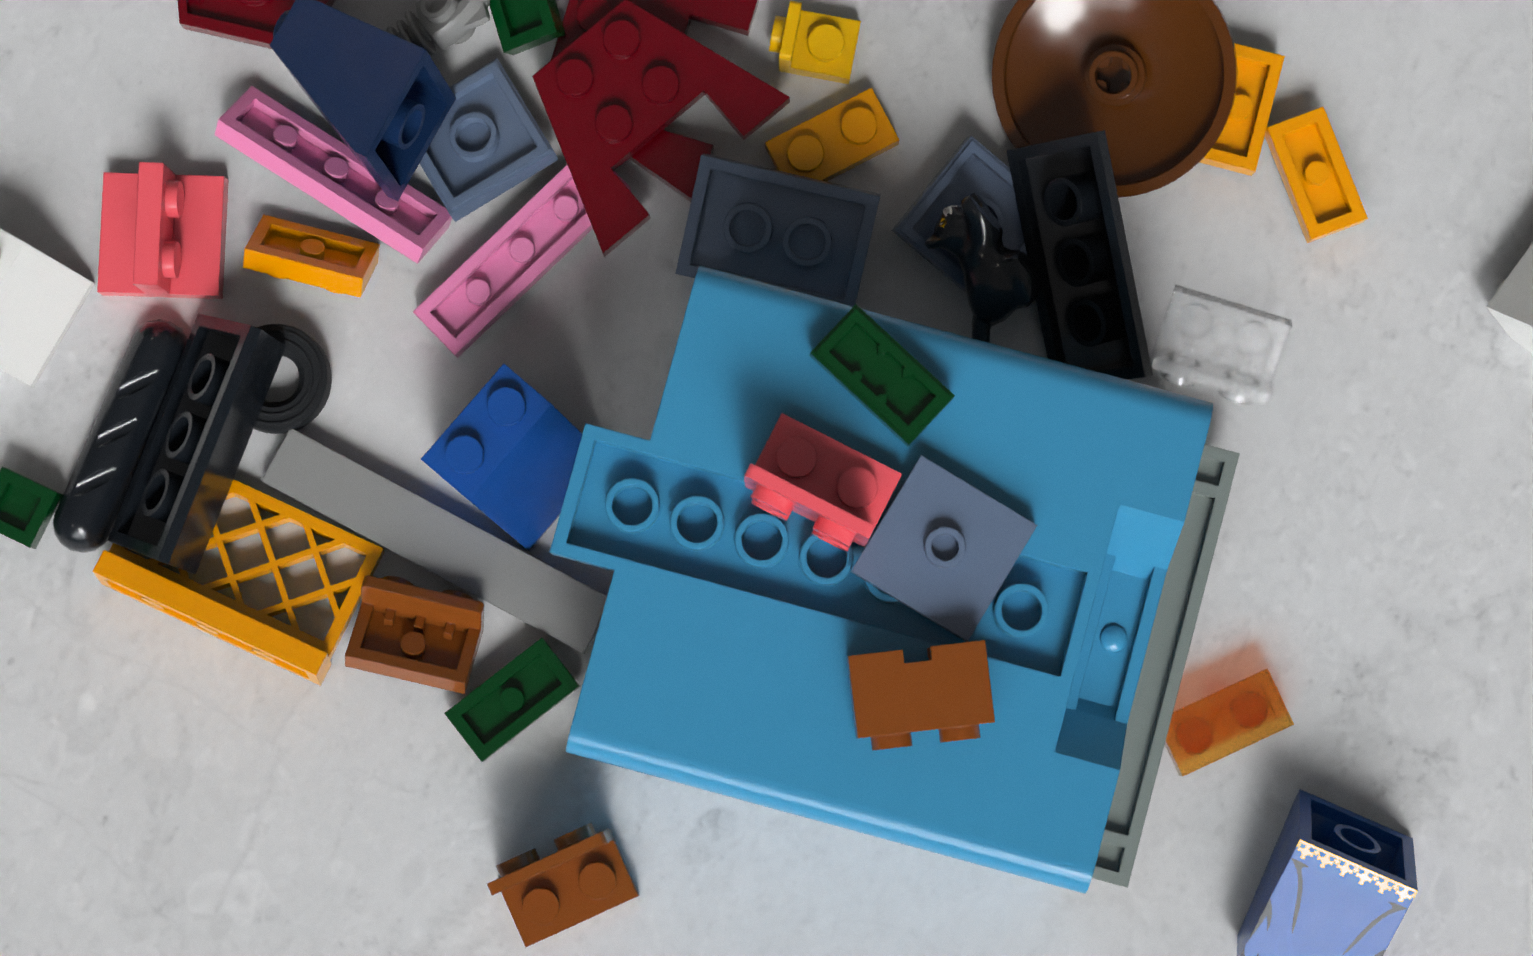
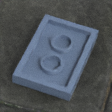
(778, 229)

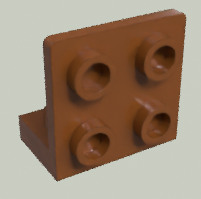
(565, 886)

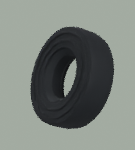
(313, 385)

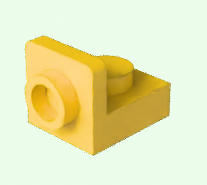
(815, 44)

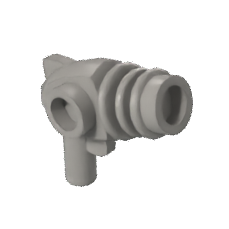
(442, 22)

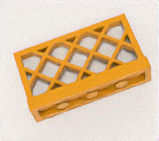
(232, 619)

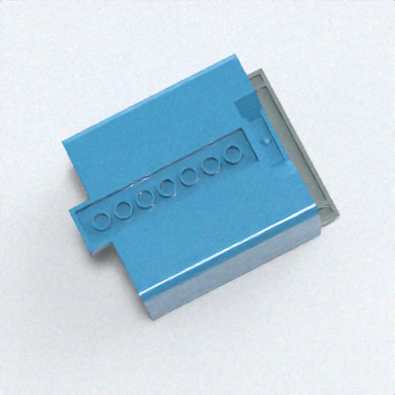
(738, 625)

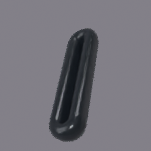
(118, 437)

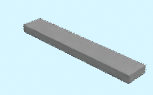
(436, 540)

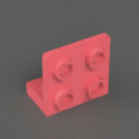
(821, 482)

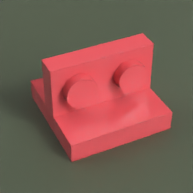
(162, 234)

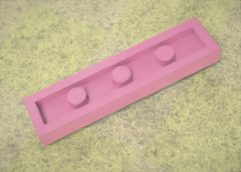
(330, 173)
(507, 264)

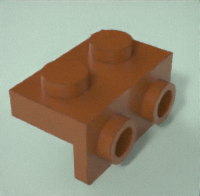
(416, 633)

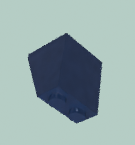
(368, 86)

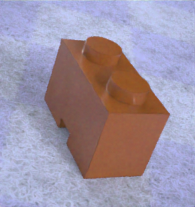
(901, 698)

